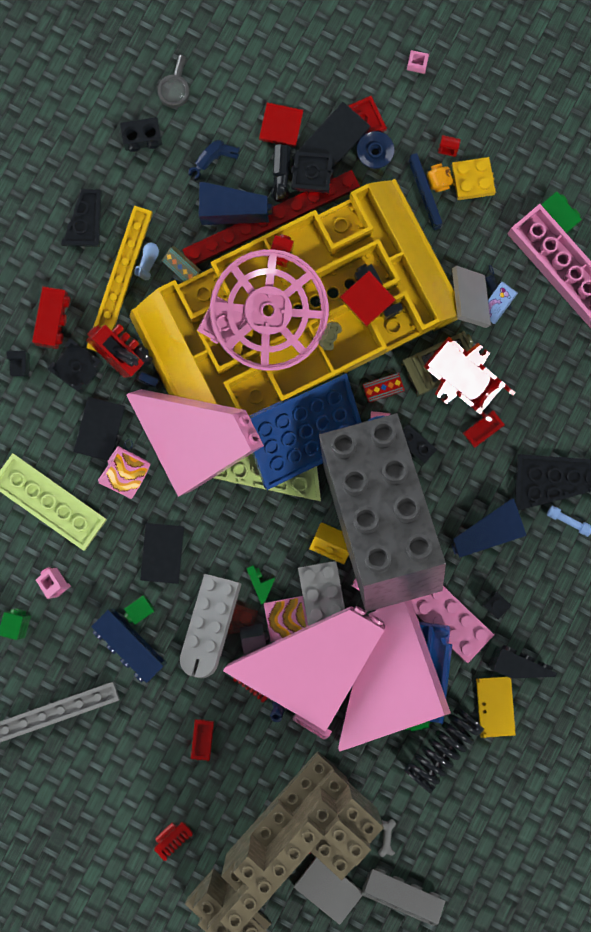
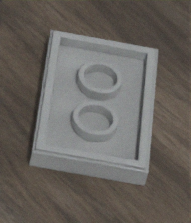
(471, 297)
(328, 891)

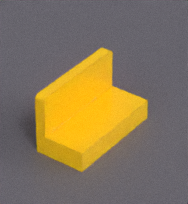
(330, 543)

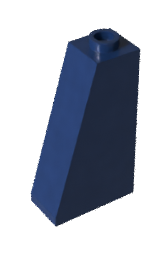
(231, 206)
(494, 529)

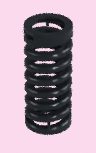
(422, 777)

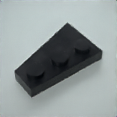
(85, 223)

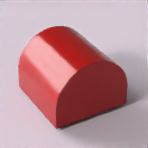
(449, 145)

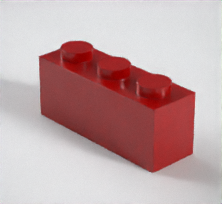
(51, 318)

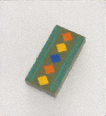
(180, 264)

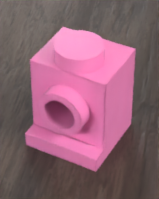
(52, 583)

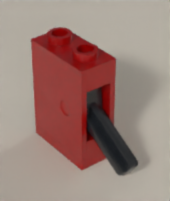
(114, 349)

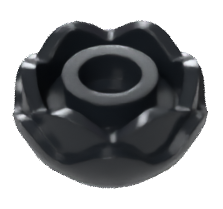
(143, 354)

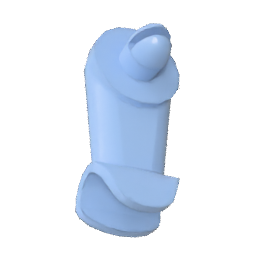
(150, 253)

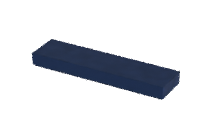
(425, 191)

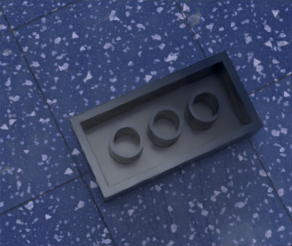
(128, 645)

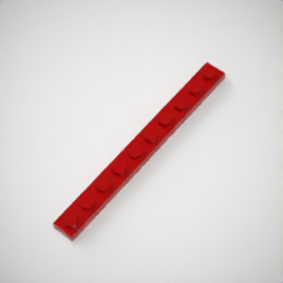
(282, 214)

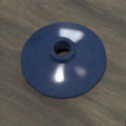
(375, 141)

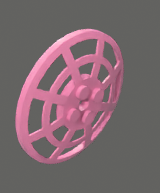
(281, 310)

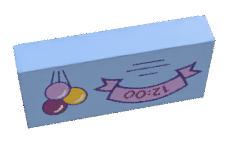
(500, 301)

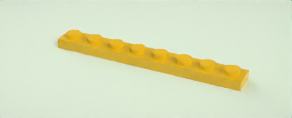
(123, 269)

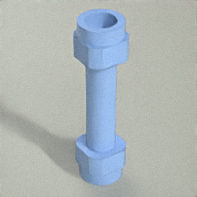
(555, 513)

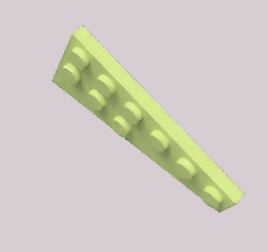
(246, 473)

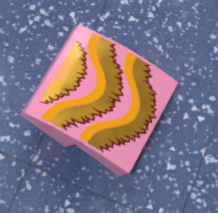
(124, 472)
(285, 617)

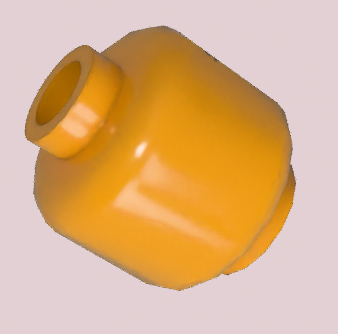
(439, 178)

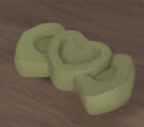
(330, 335)

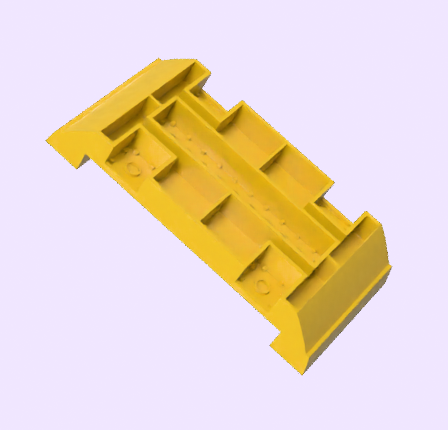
(366, 229)

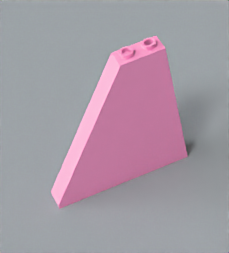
(194, 436)
(312, 666)
(395, 684)

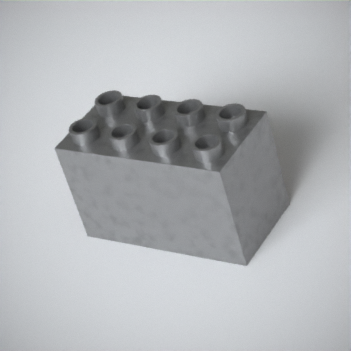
(382, 512)

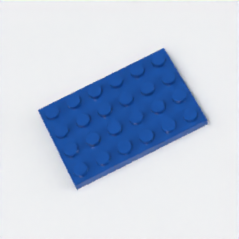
(293, 429)

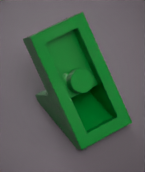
(261, 589)

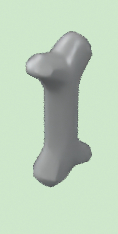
(386, 847)

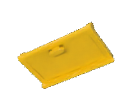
(496, 700)

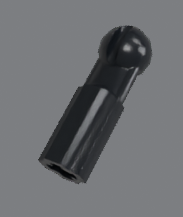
(281, 171)

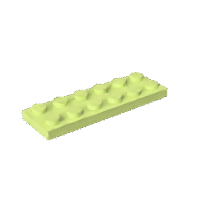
(49, 502)

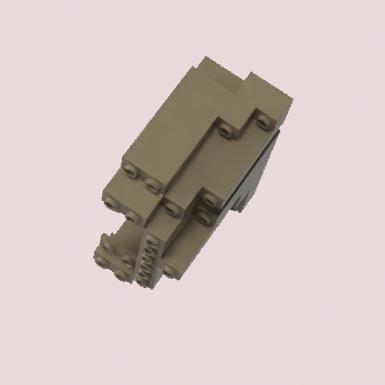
(311, 814)

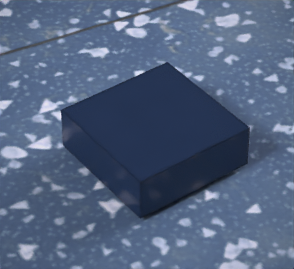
(149, 380)

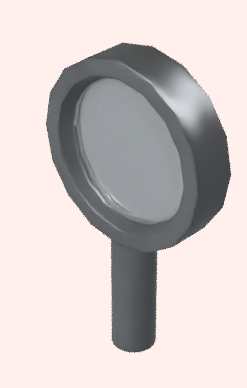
(173, 88)

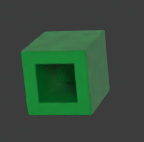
(139, 610)

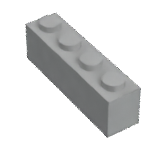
(403, 897)

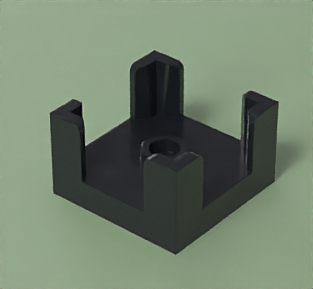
(76, 366)

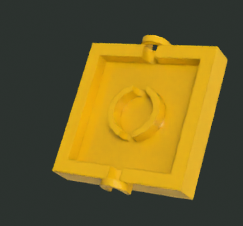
(473, 178)

